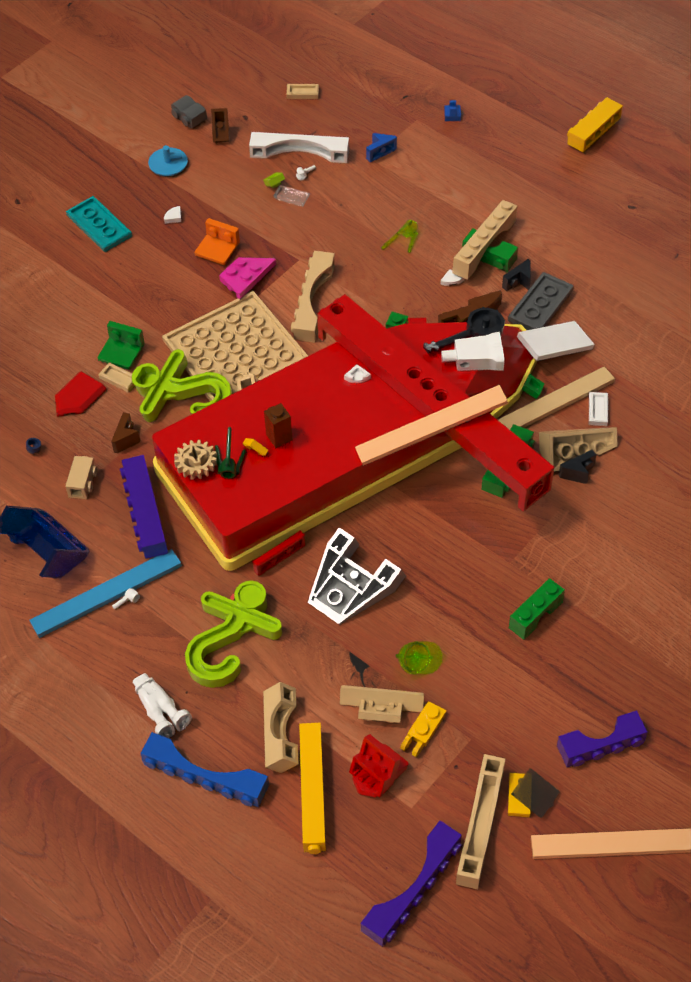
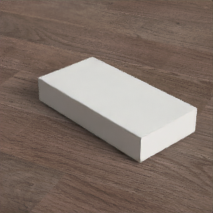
(598, 408)

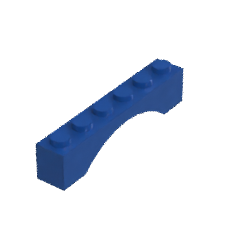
(242, 785)

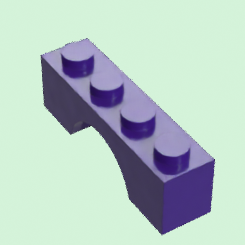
(578, 748)

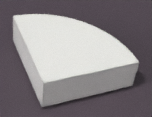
(173, 215)
(450, 278)
(357, 375)

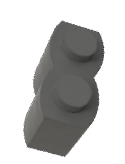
(188, 111)

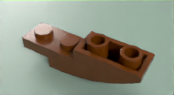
(490, 300)

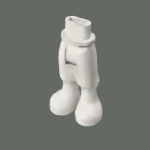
(156, 702)

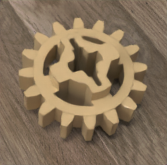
(186, 462)

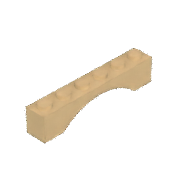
(471, 253)
(320, 270)
(480, 822)

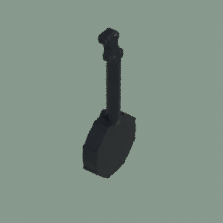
(479, 323)

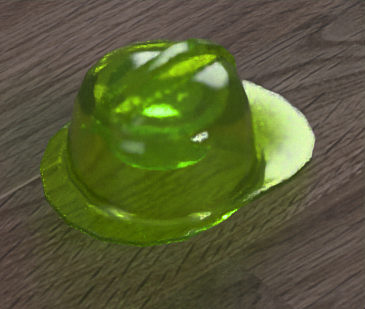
(420, 657)

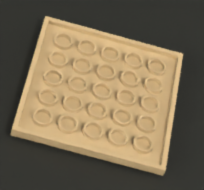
(236, 342)

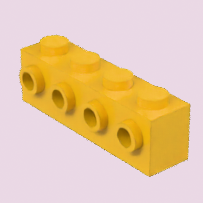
(594, 124)

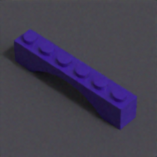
(384, 918)

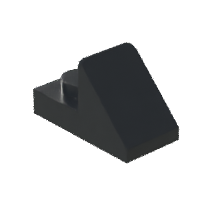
(520, 274)
(578, 467)

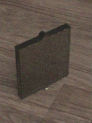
(535, 793)

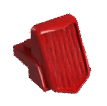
(376, 767)

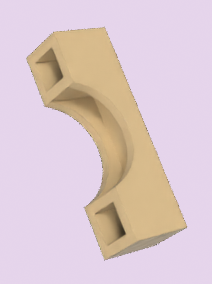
(278, 705)

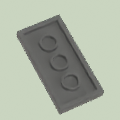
(541, 302)

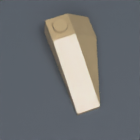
(565, 445)

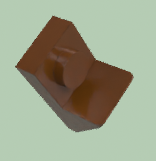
(220, 125)
(125, 435)

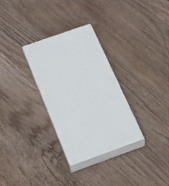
(555, 340)

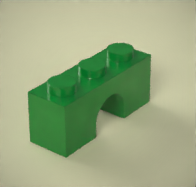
(500, 257)
(543, 600)

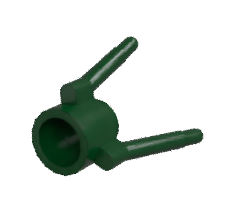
(228, 468)

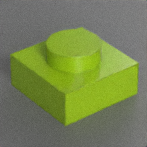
(274, 180)

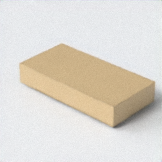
(302, 91)
(117, 377)

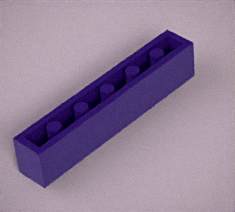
(144, 507)

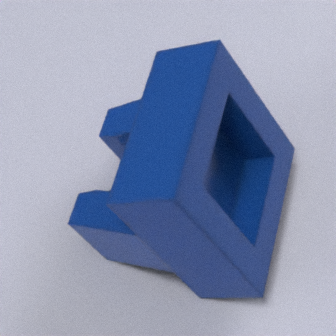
(452, 111)

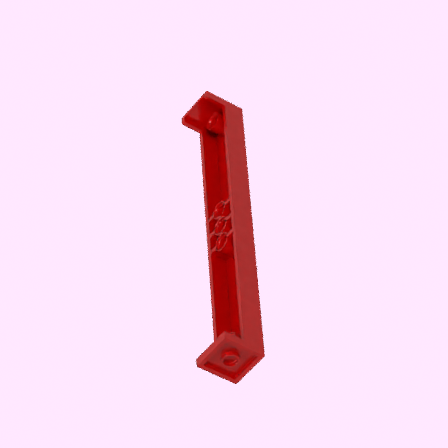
(430, 392)

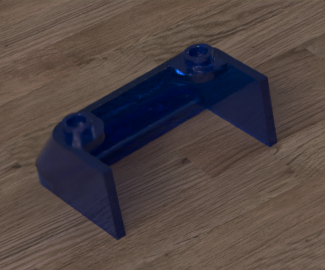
(46, 537)

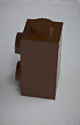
(278, 425)

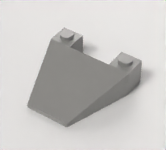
(346, 588)

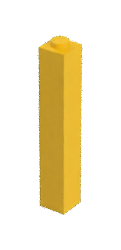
(312, 788)

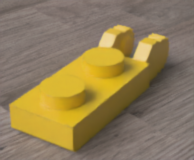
(424, 727)

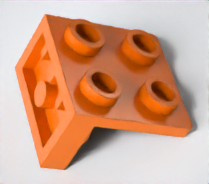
(219, 242)

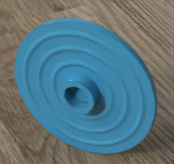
(168, 161)

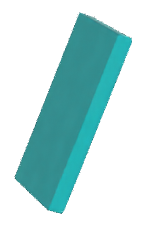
(99, 223)

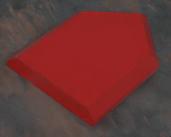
(78, 394)

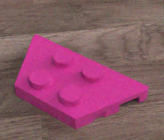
(245, 274)

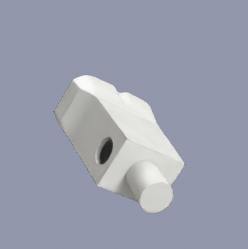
(477, 353)

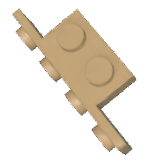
(381, 703)

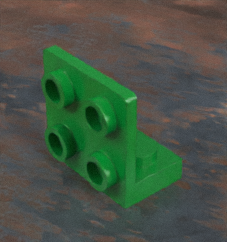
(122, 345)

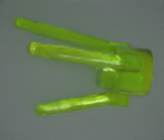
(407, 230)

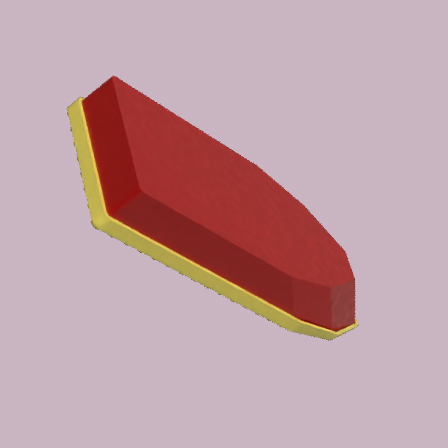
(320, 467)

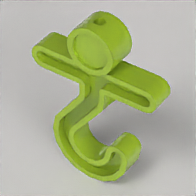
(166, 384)
(240, 617)

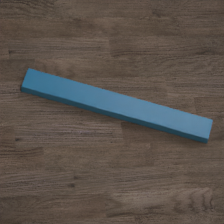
(104, 593)

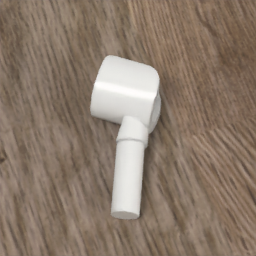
(302, 172)
(131, 595)

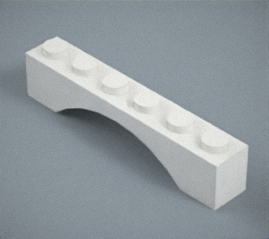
(269, 144)

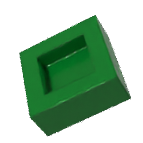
(396, 319)
(533, 386)

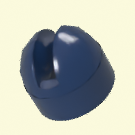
(36, 445)

